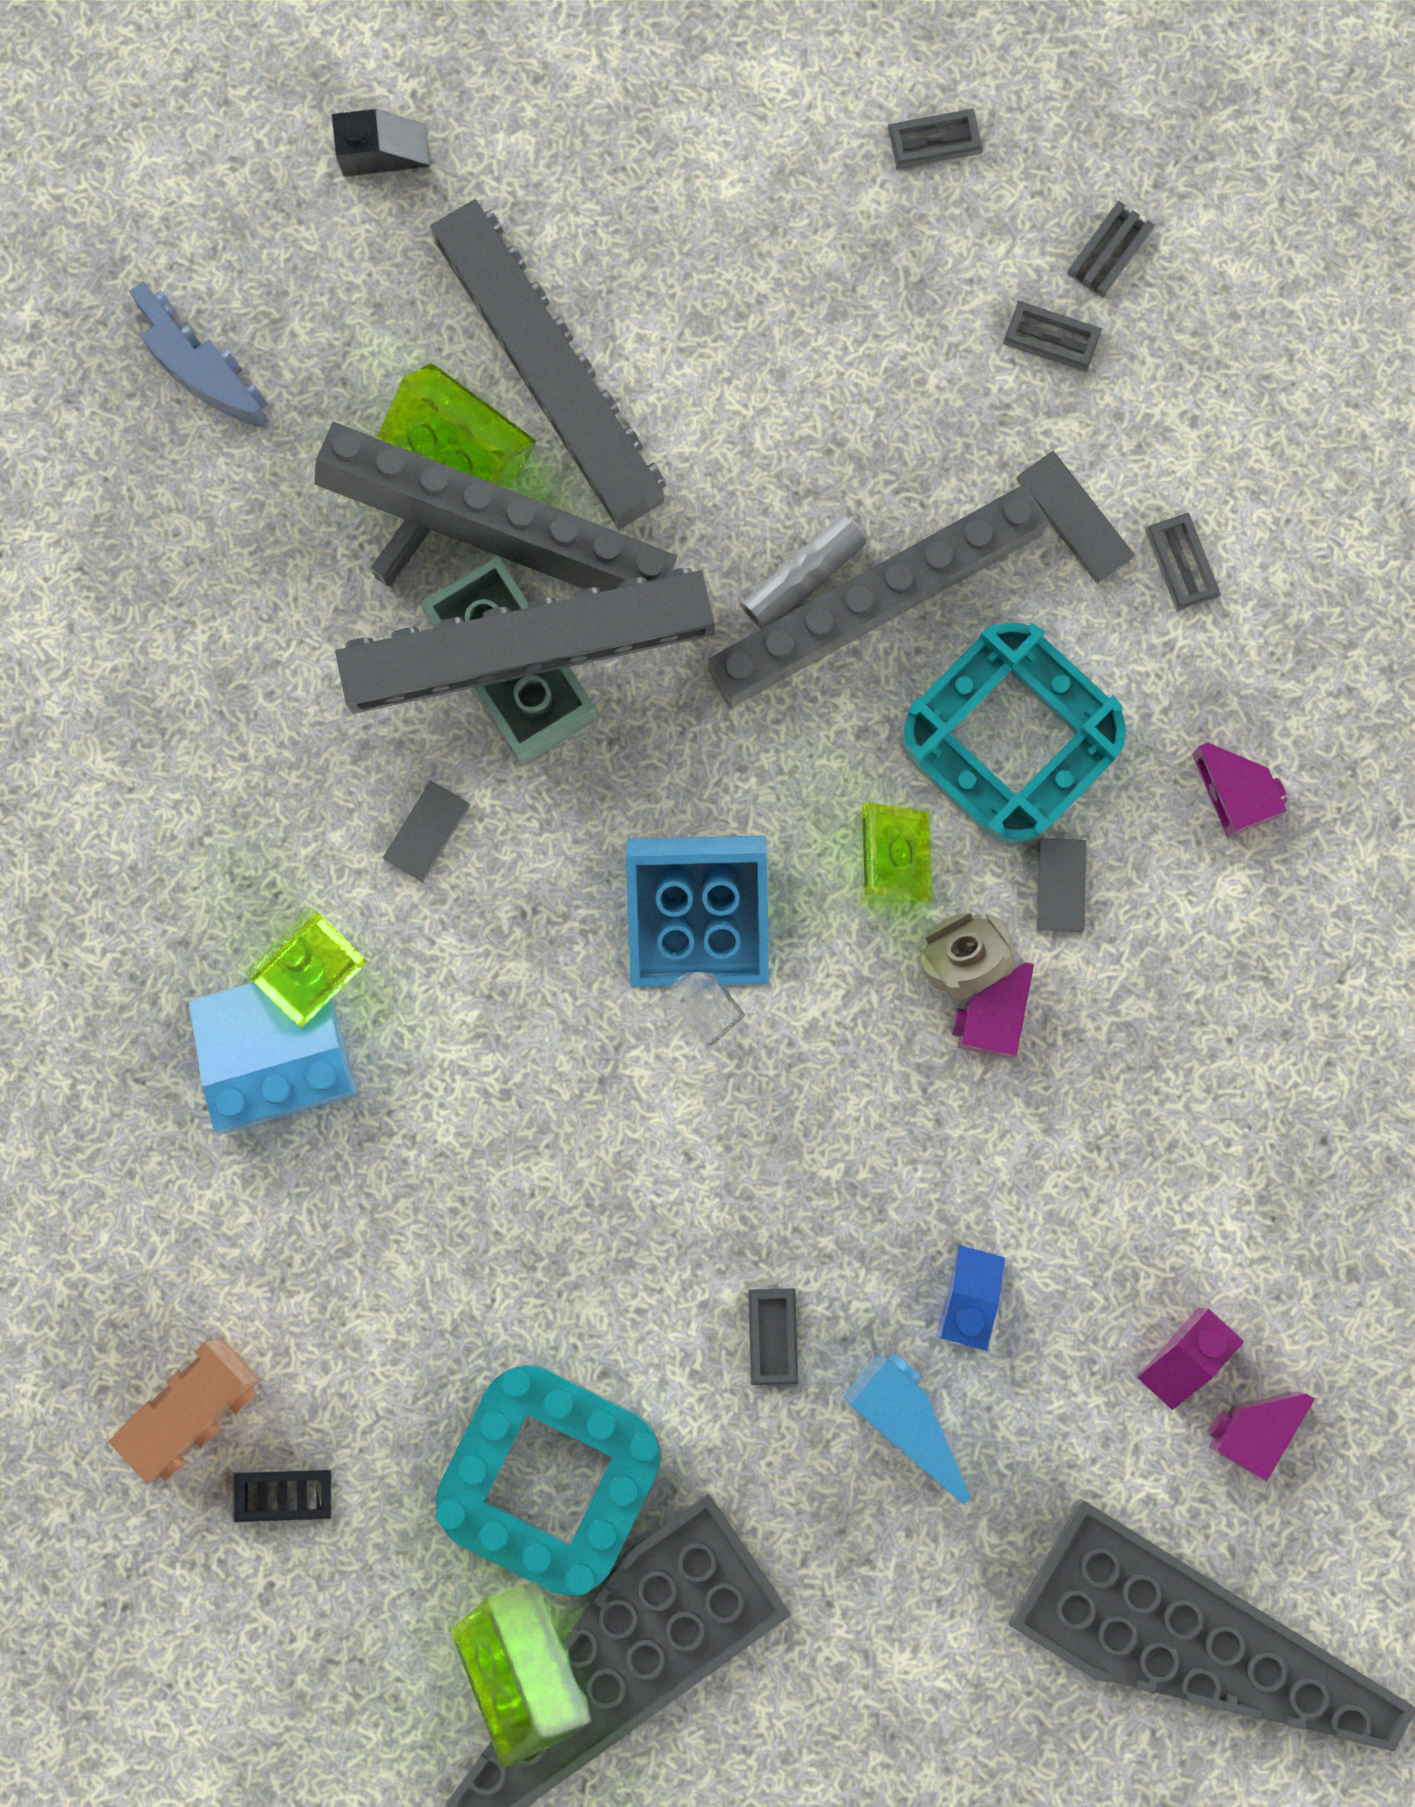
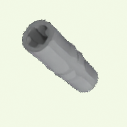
(804, 572)

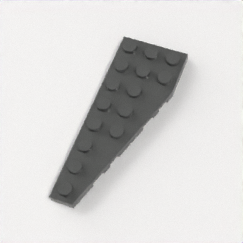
(1166, 1629)
(651, 1633)

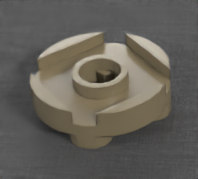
(968, 974)

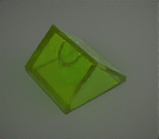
(894, 854)
(305, 966)

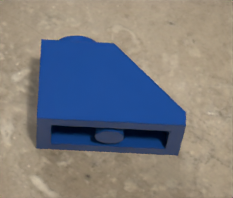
(972, 1298)

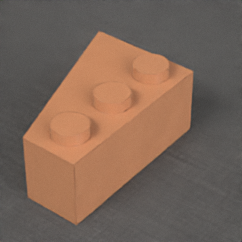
(186, 1412)

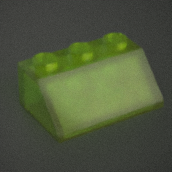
(455, 427)
(520, 1673)

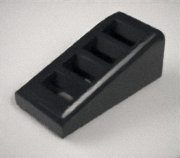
(240, 1496)

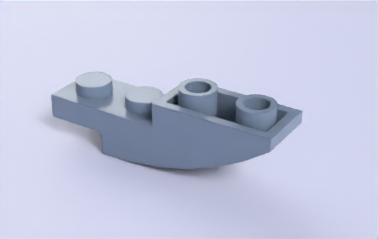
(197, 366)

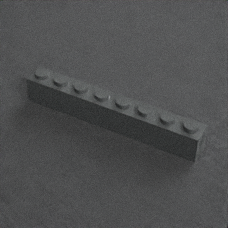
(548, 364)
(482, 513)
(877, 596)
(525, 641)

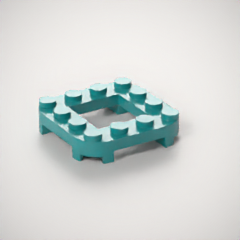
(1059, 686)
(516, 1543)

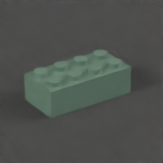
(529, 710)

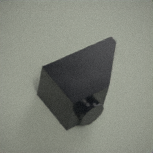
(378, 142)

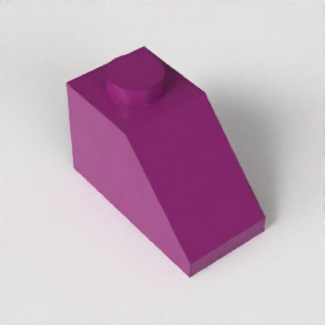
(1239, 789)
(995, 1015)
(1190, 1358)
(1259, 1431)

